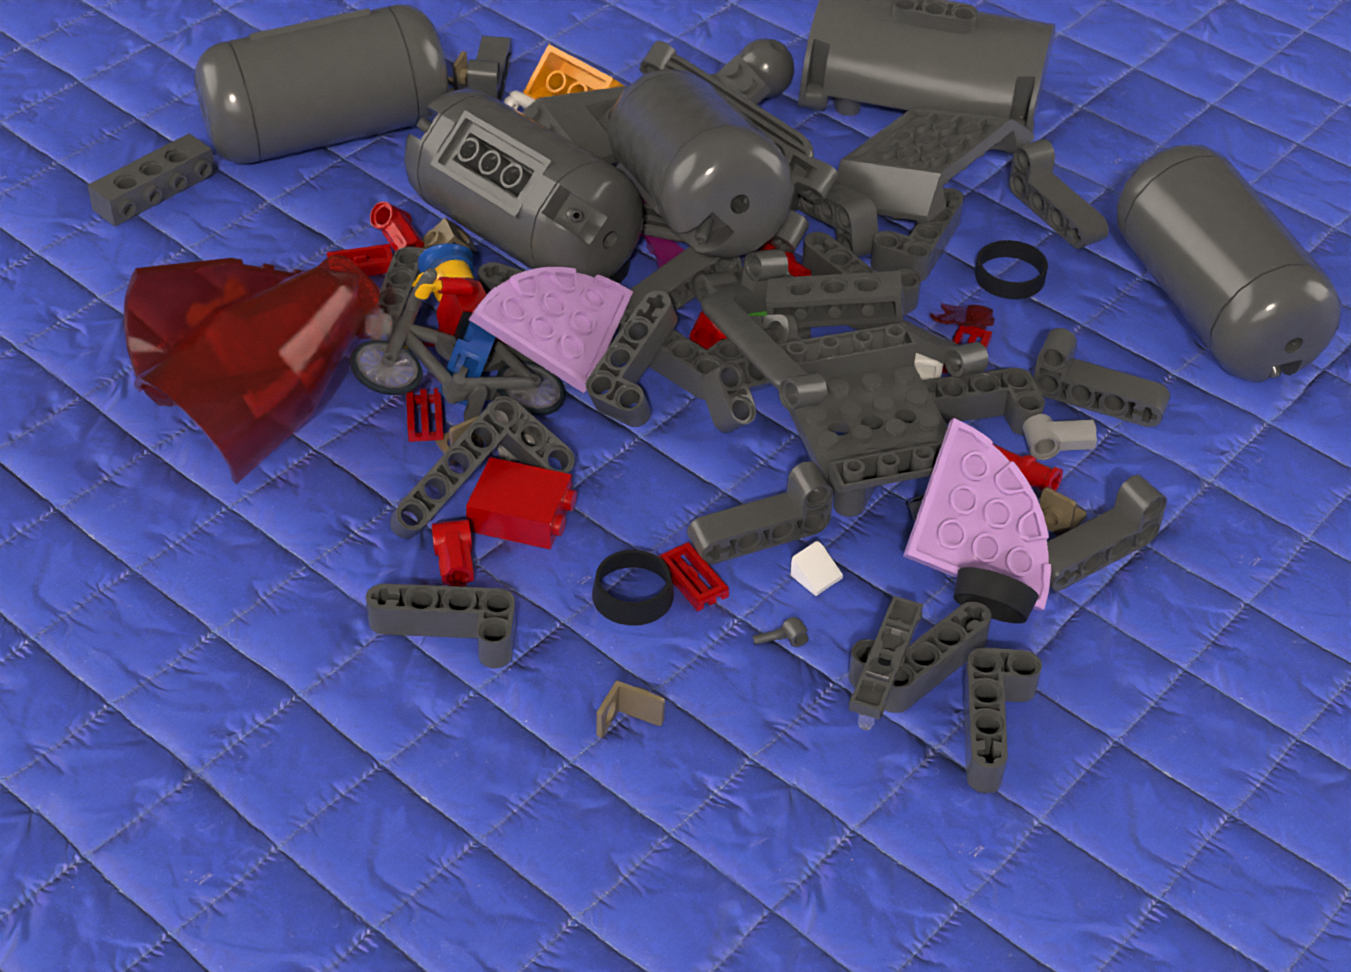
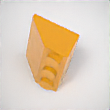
(563, 74)

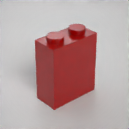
(520, 503)

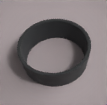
(1003, 595)
(633, 612)

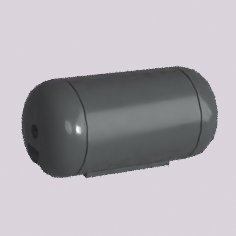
(320, 82)
(700, 163)
(523, 186)
(1228, 263)

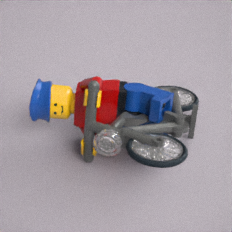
(393, 364)

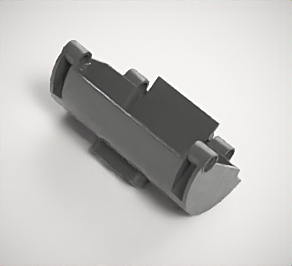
(926, 58)

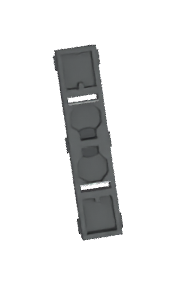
(885, 661)

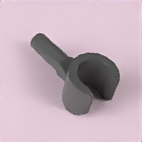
(792, 629)

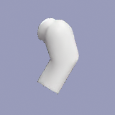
(518, 99)

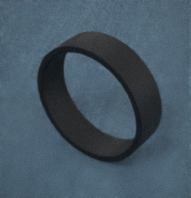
(1008, 289)

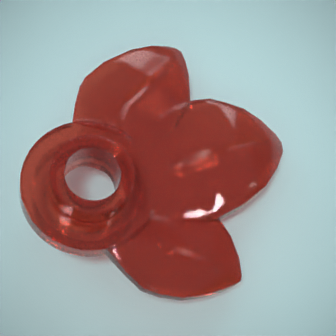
(972, 316)

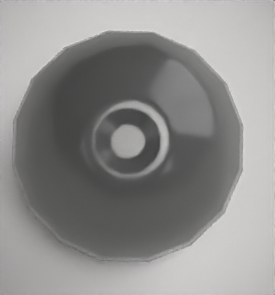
(771, 63)

